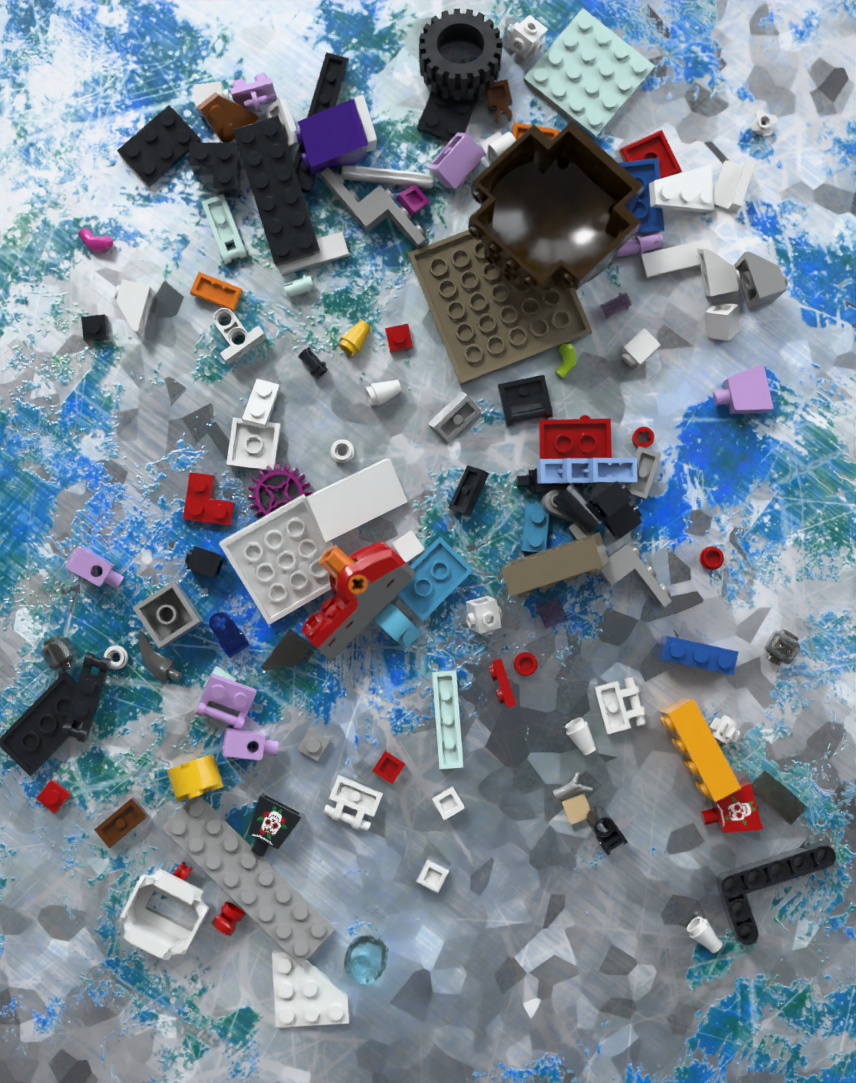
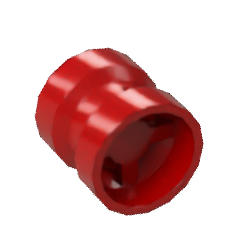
(228, 918)

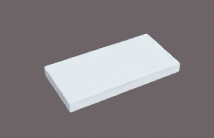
(355, 500)

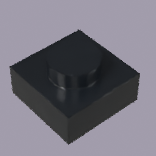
(95, 328)

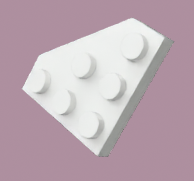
(305, 994)

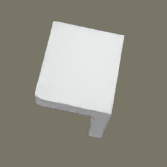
(722, 321)

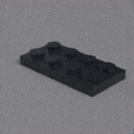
(39, 729)

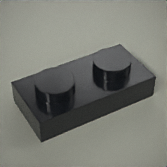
(468, 490)

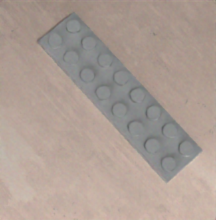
(248, 879)

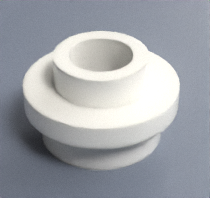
(342, 444)
(123, 656)

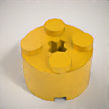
(195, 778)

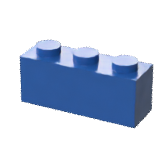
(697, 655)

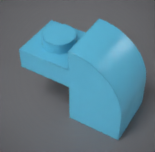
(397, 626)

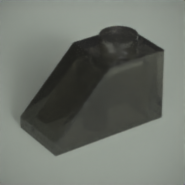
(290, 651)
(777, 798)

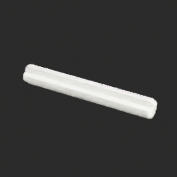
(387, 176)

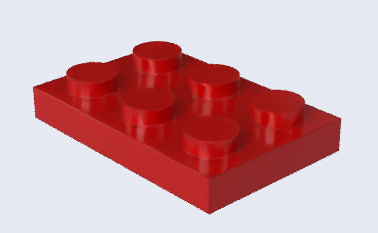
(575, 438)

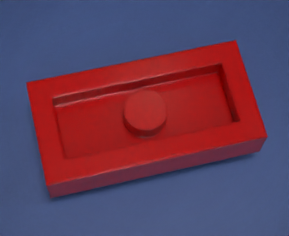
(504, 693)

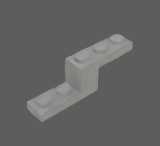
(374, 208)
(625, 561)

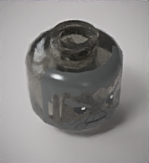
(782, 647)
(59, 653)

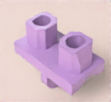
(253, 93)

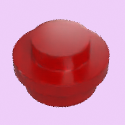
(711, 558)

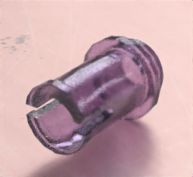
(616, 305)

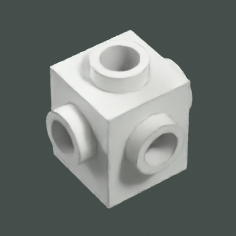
(527, 37)
(483, 615)

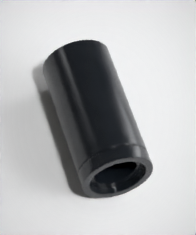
(579, 508)

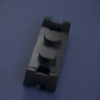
(86, 697)

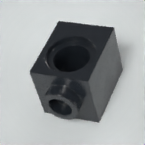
(204, 562)

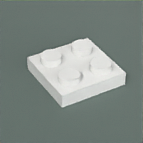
(253, 446)

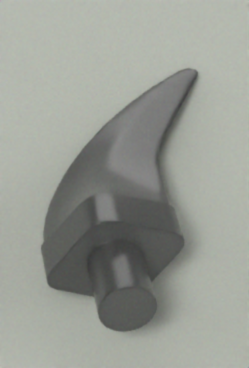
(158, 665)

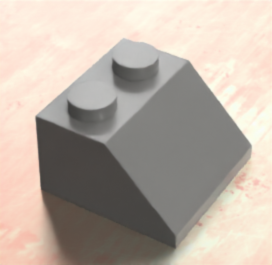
(760, 279)

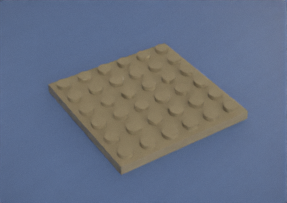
(486, 317)

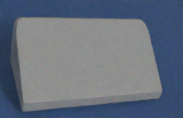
(454, 417)

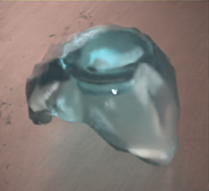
(365, 959)

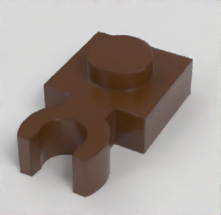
(499, 98)

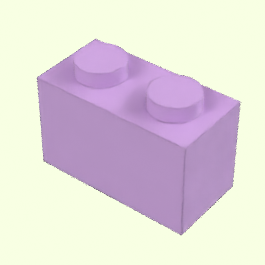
(456, 161)

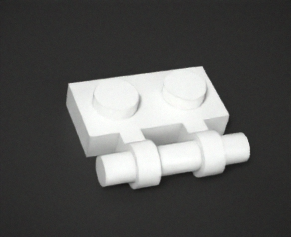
(613, 708)
(355, 796)

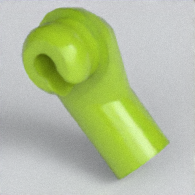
(569, 360)

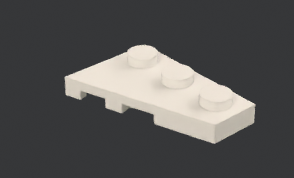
(684, 191)

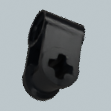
(606, 832)

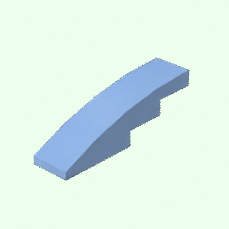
(586, 470)

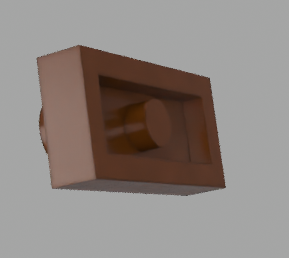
(121, 822)

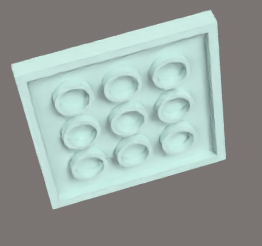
(588, 73)

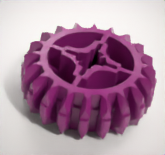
(286, 486)

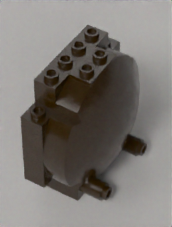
(554, 209)

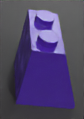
(332, 138)

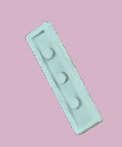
(447, 719)

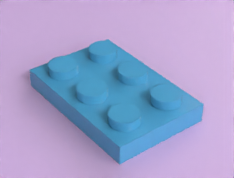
(436, 577)

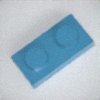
(535, 528)

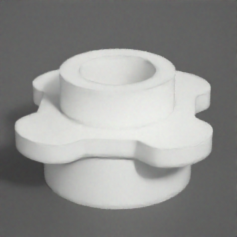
(757, 125)

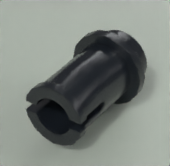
(313, 363)

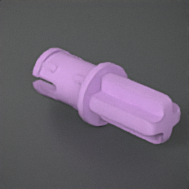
(640, 245)

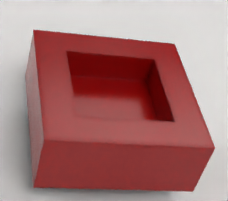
(398, 338)
(388, 767)
(53, 796)

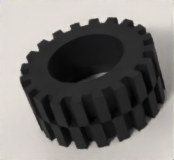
(454, 77)

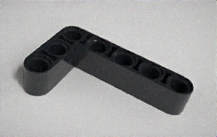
(766, 879)

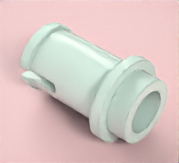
(299, 286)

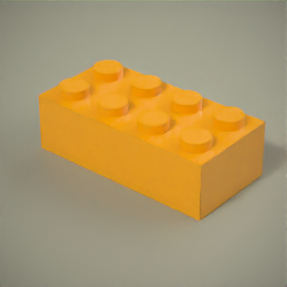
(699, 749)

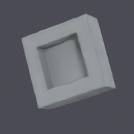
(313, 744)

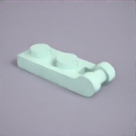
(223, 228)

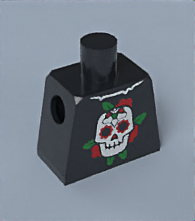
(271, 824)

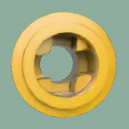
(354, 339)

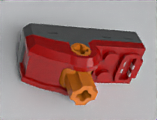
(362, 587)

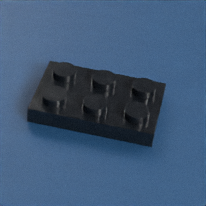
(446, 116)
(158, 145)

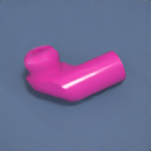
(95, 244)

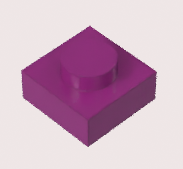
(412, 200)

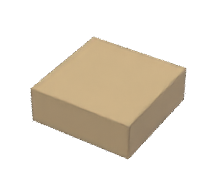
(576, 808)

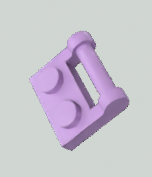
(228, 694)

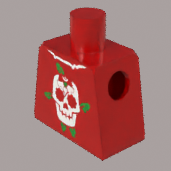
(734, 812)

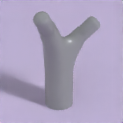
(571, 787)

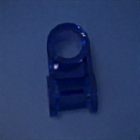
(230, 638)

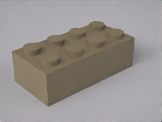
(555, 564)

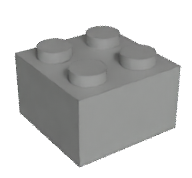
(168, 614)

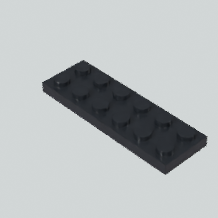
(277, 190)

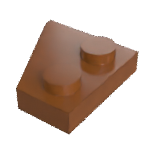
(225, 116)

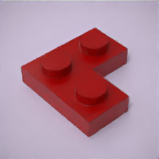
(199, 504)

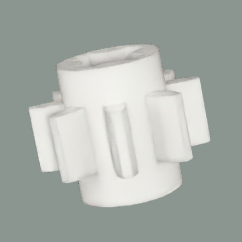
(725, 729)

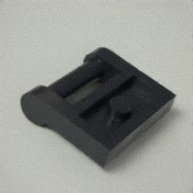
(524, 392)

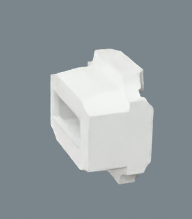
(153, 931)

